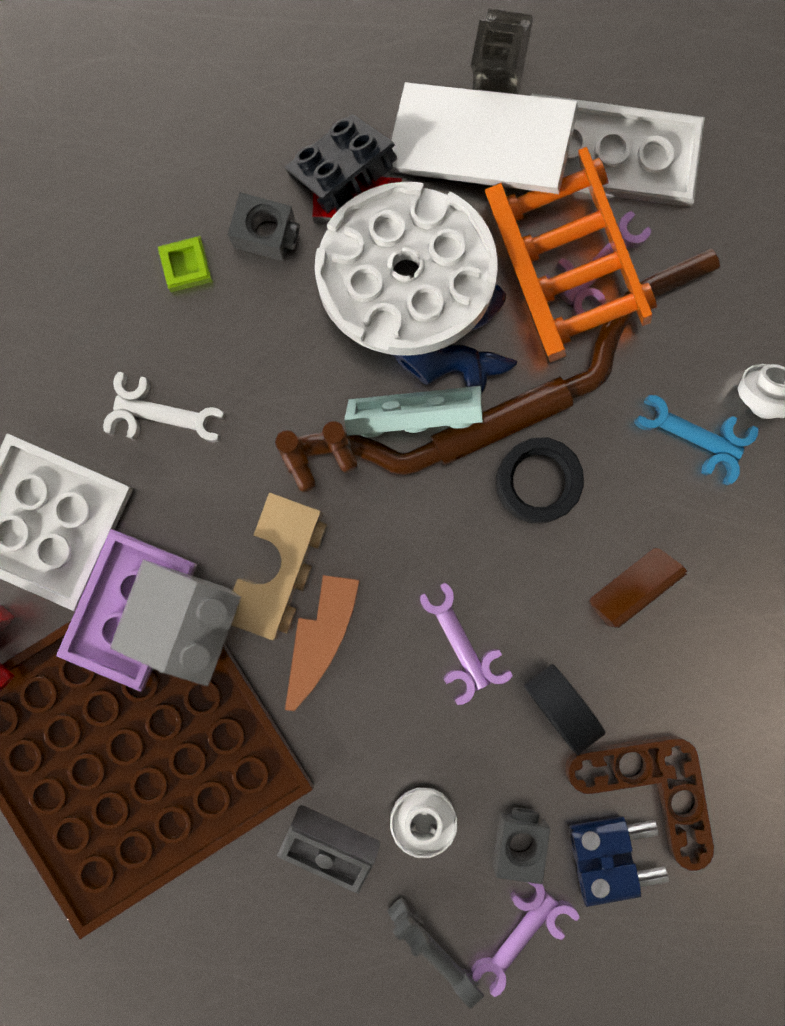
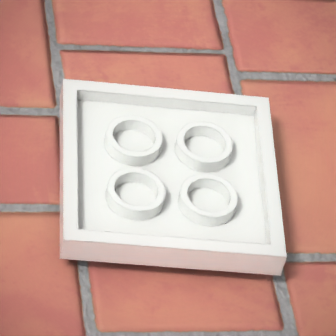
(53, 520)

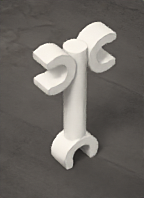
(131, 405)

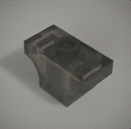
(501, 51)

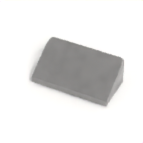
(329, 849)

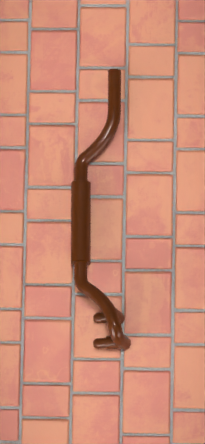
(497, 421)

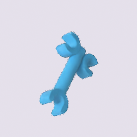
(727, 447)

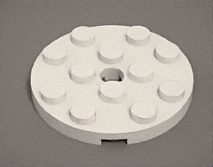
(391, 309)

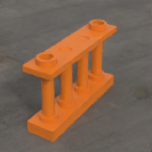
(542, 290)

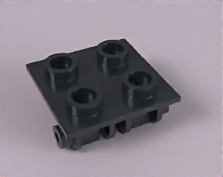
(339, 157)

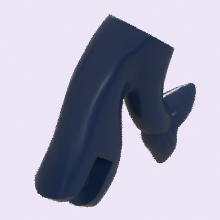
(472, 363)

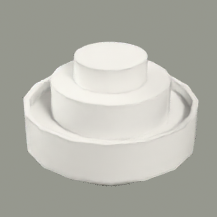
(764, 390)
(423, 822)

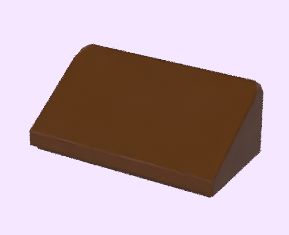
(637, 587)

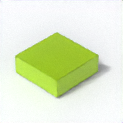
(185, 264)

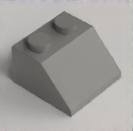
(175, 622)

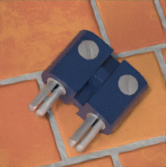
(606, 860)

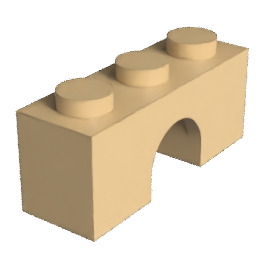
(293, 530)

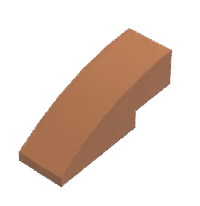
(321, 637)

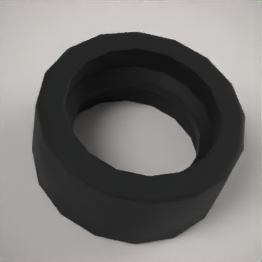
(573, 477)
(565, 709)

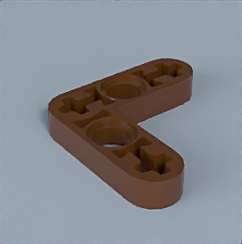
(657, 772)

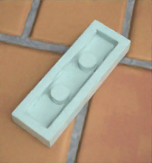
(414, 411)

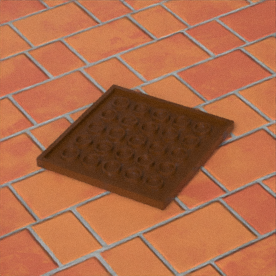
(132, 784)

